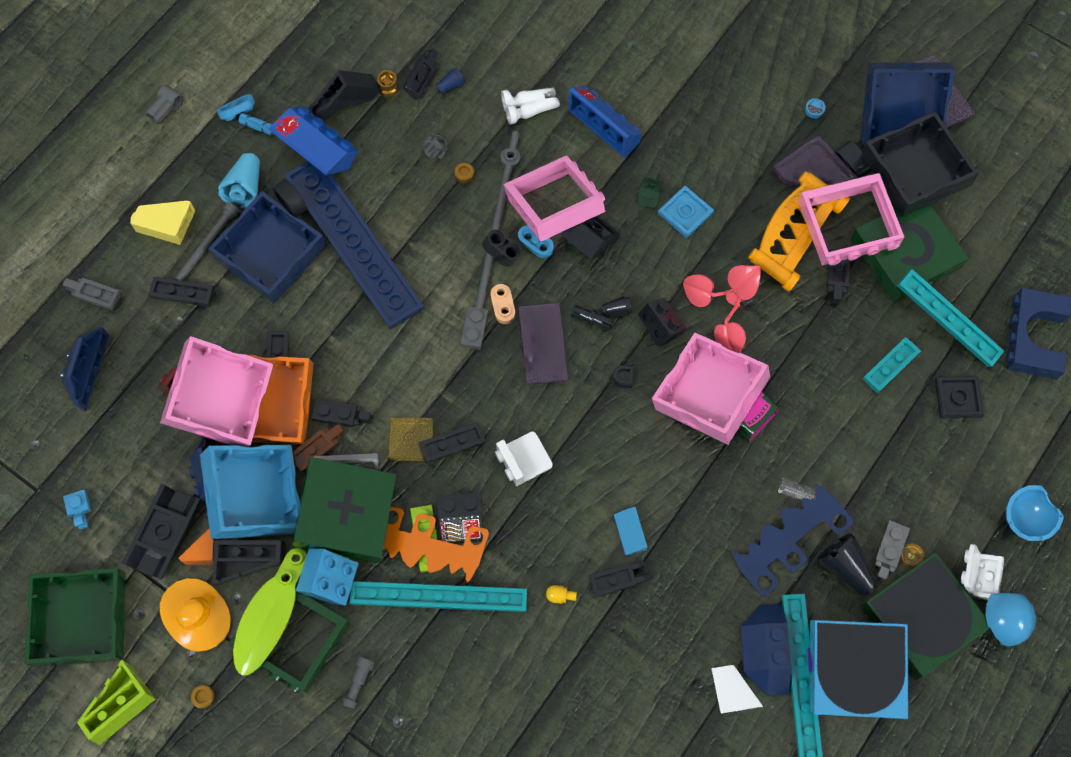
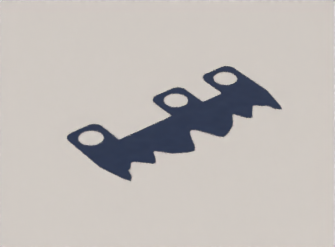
(779, 543)

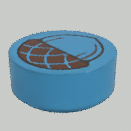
(815, 108)

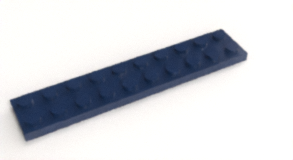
(355, 245)

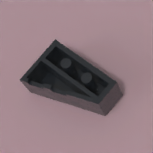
(244, 557)

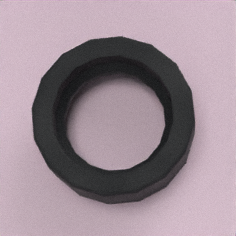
(289, 198)

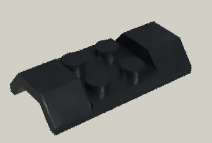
(161, 532)

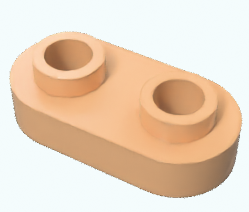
(501, 303)

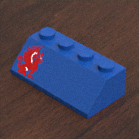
(603, 120)
(314, 140)

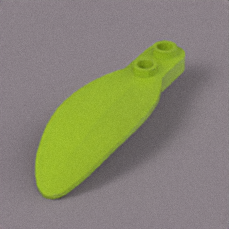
(267, 616)

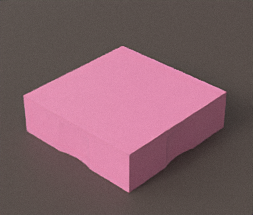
(711, 388)
(216, 393)

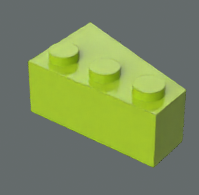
(116, 704)

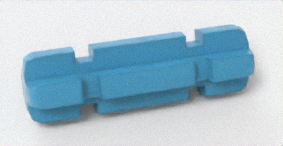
(255, 123)

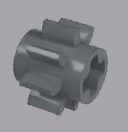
(435, 146)

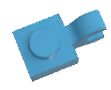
(76, 506)

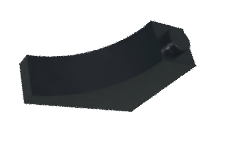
(344, 90)

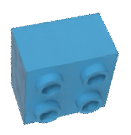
(327, 576)

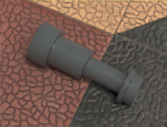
(359, 678)

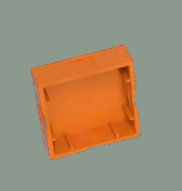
(285, 402)

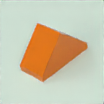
(200, 552)

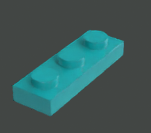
(891, 365)

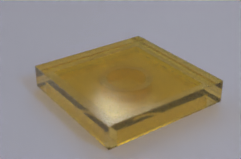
(406, 435)

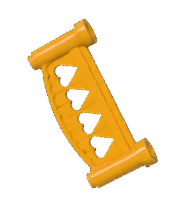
(782, 266)

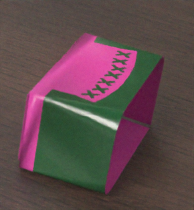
(758, 416)

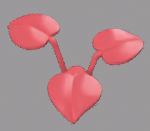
(744, 284)

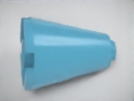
(241, 182)

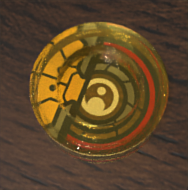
(912, 555)

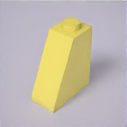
(164, 220)

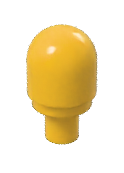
(559, 594)

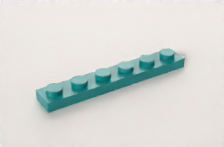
(950, 318)

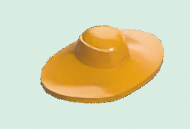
(195, 614)

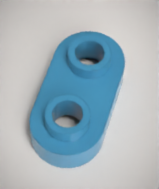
(231, 109)
(534, 244)

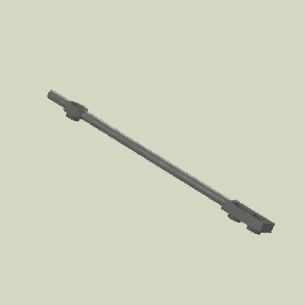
(477, 316)

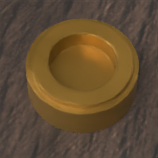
(464, 173)
(202, 696)

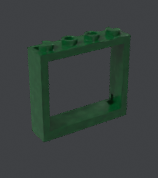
(340, 628)

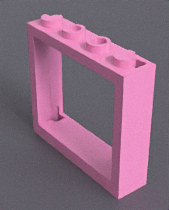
(845, 189)
(565, 218)

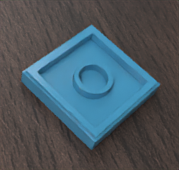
(685, 211)

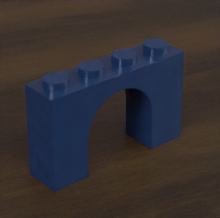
(1023, 353)

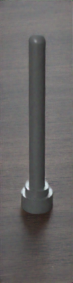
(229, 212)

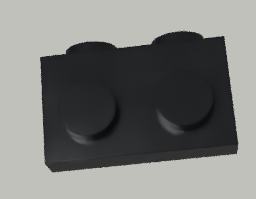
(661, 320)

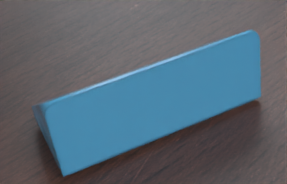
(630, 531)

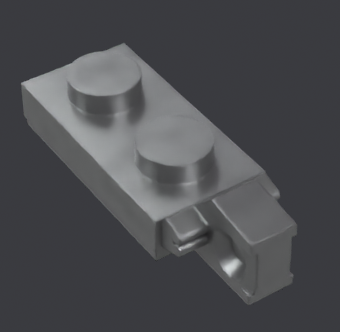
(890, 549)

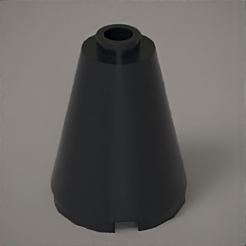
(849, 564)

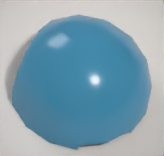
(1032, 514)
(1010, 617)

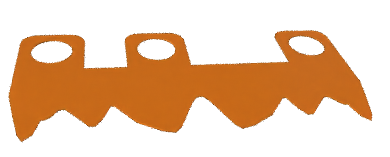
(438, 553)

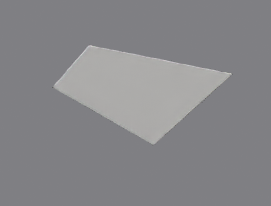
(732, 690)

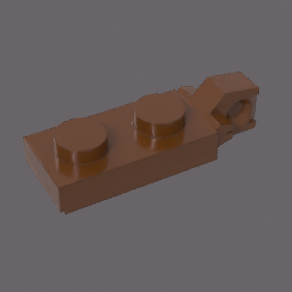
(317, 445)

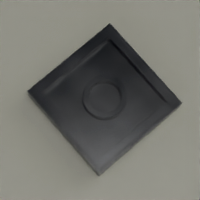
(959, 397)

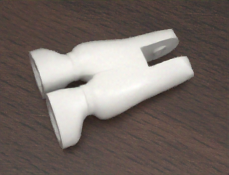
(528, 103)

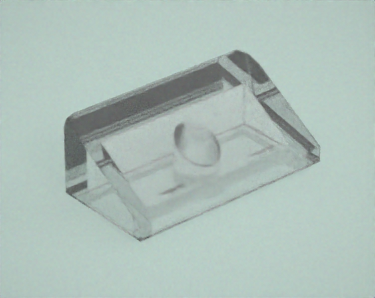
(796, 490)

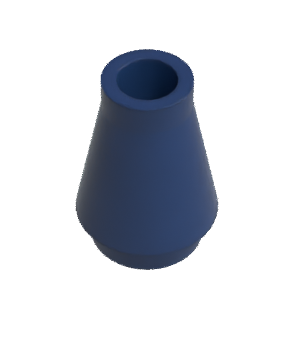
(450, 81)

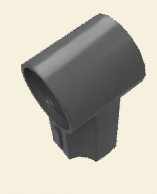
(166, 101)

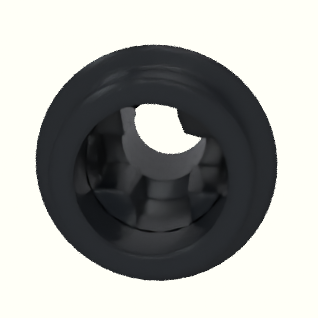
(618, 307)

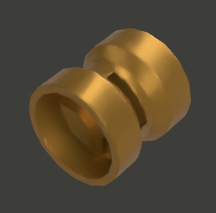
(388, 83)

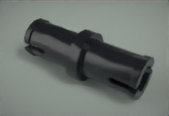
(592, 317)

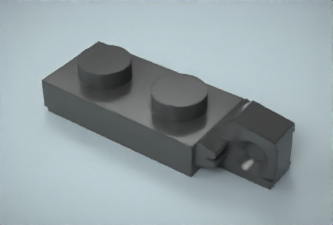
(93, 293)

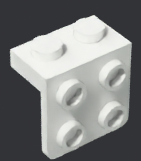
(523, 458)
(982, 573)

